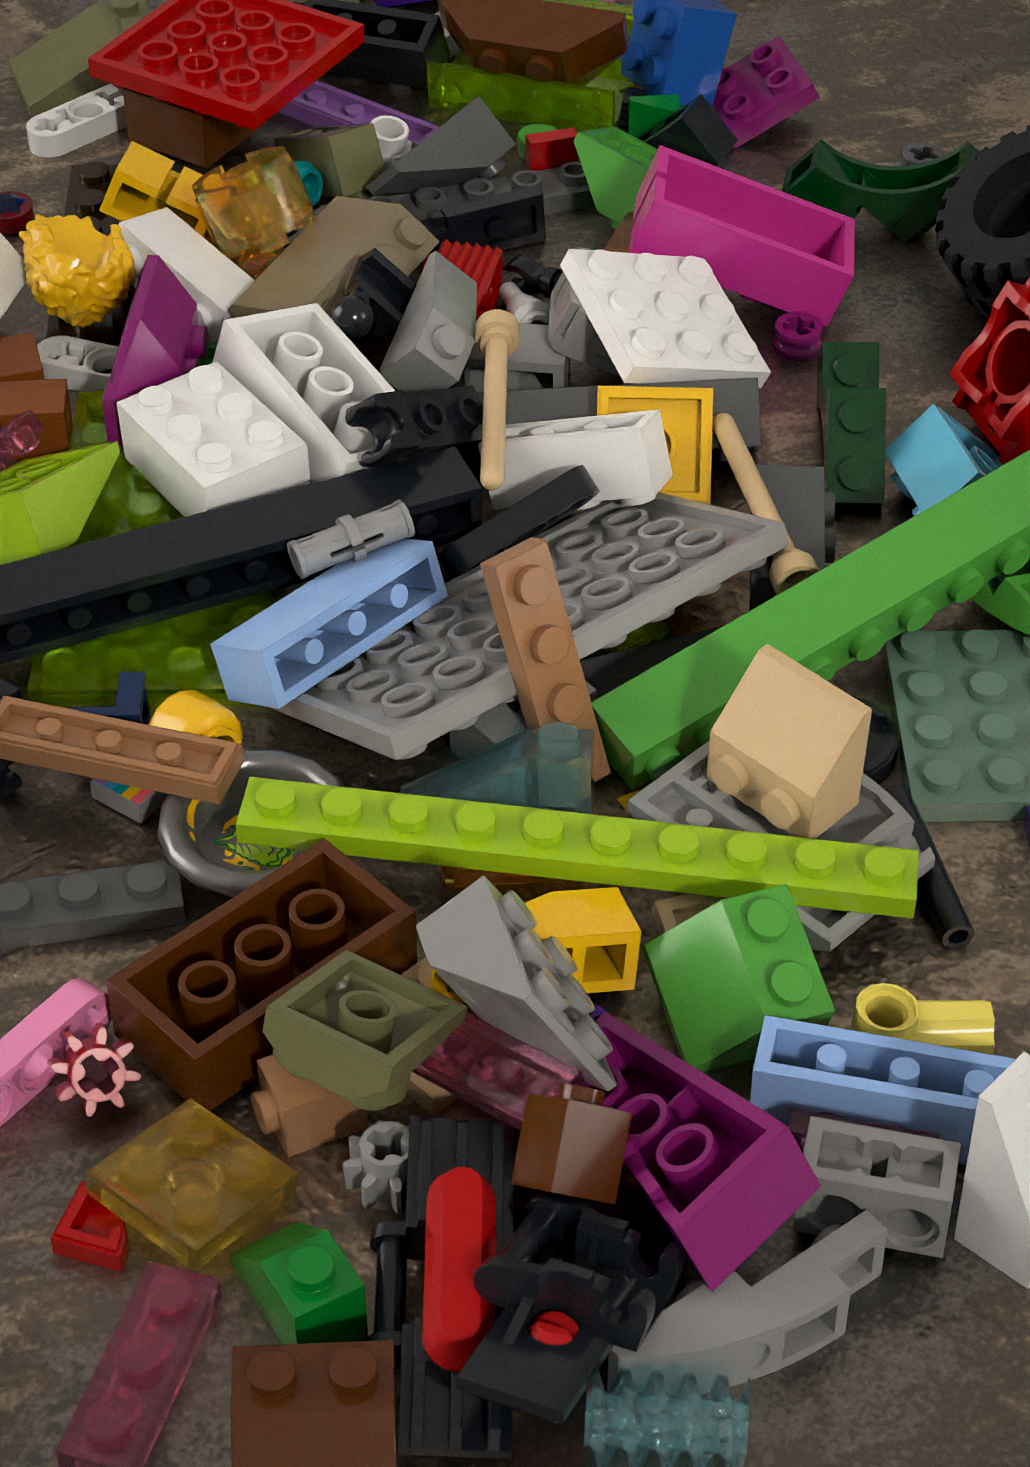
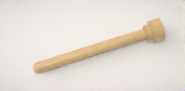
(496, 339)
(789, 563)

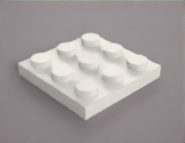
(662, 317)

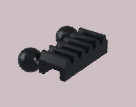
(374, 294)

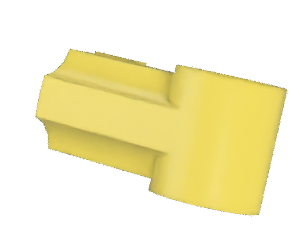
(950, 1023)

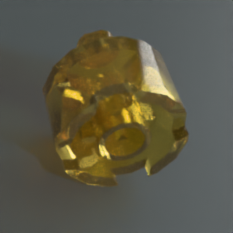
(254, 202)

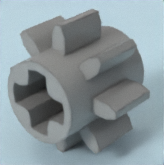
(379, 1166)

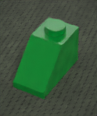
(304, 1286)

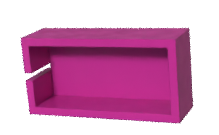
(750, 234)

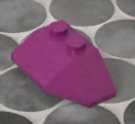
(157, 341)

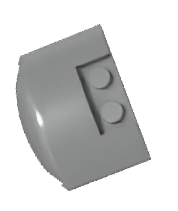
(689, 798)

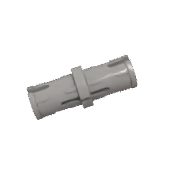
(351, 539)

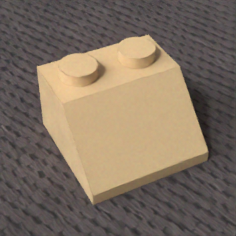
(790, 745)

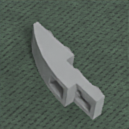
(764, 1326)

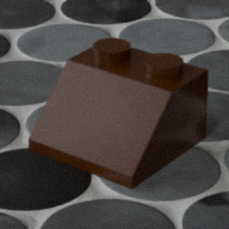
(314, 1405)

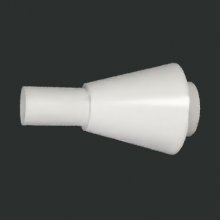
(523, 306)

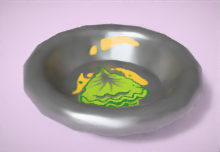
(202, 835)

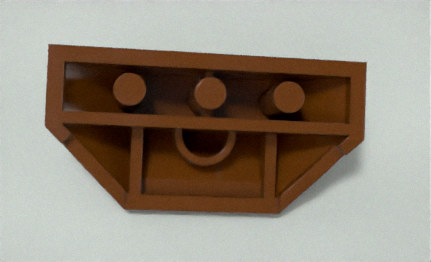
(536, 38)

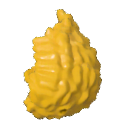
(76, 268)

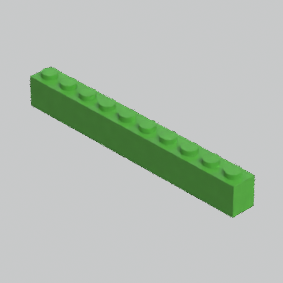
(824, 620)

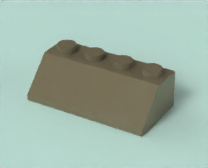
(326, 252)

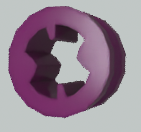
(797, 336)

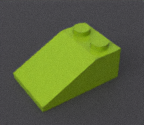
(50, 499)

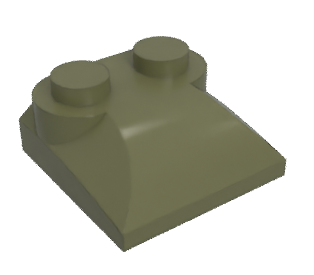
(359, 1029)

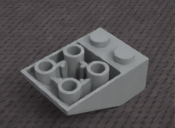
(514, 978)

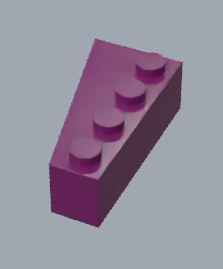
(702, 1154)

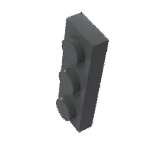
(90, 904)

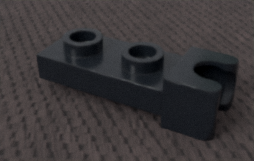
(418, 423)

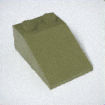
(57, 65)

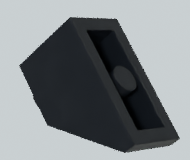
(694, 132)

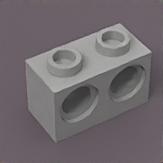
(892, 1174)

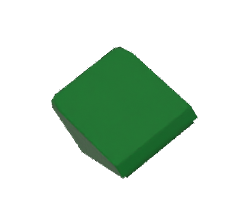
(649, 110)

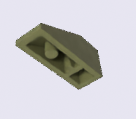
(343, 154)

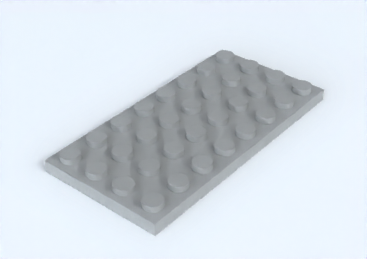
(614, 575)

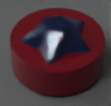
(15, 212)

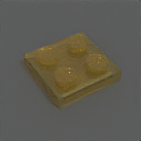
(191, 1184)

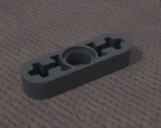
(520, 521)

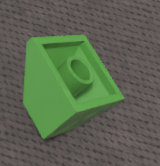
(613, 169)

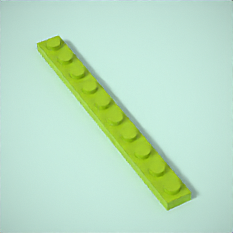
(578, 846)

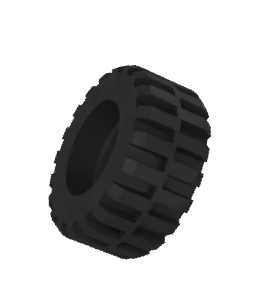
(987, 221)

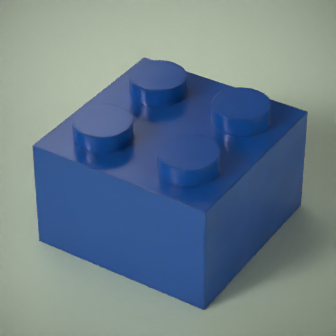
(678, 47)

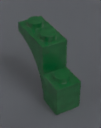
(897, 196)
(852, 421)

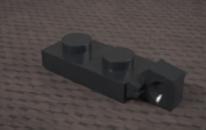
(494, 221)

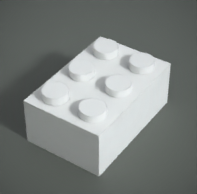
(210, 442)

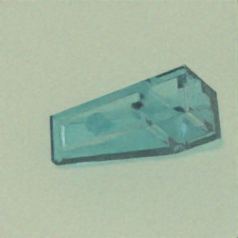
(530, 769)

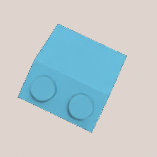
(938, 458)

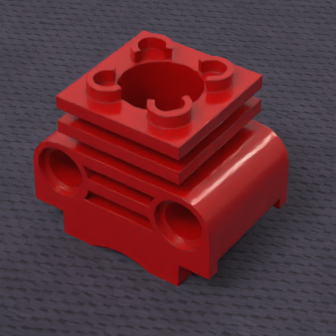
(997, 374)

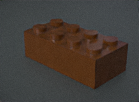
(205, 992)

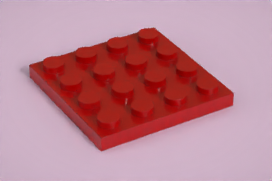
(227, 55)

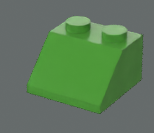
(730, 971)

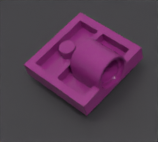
(762, 90)

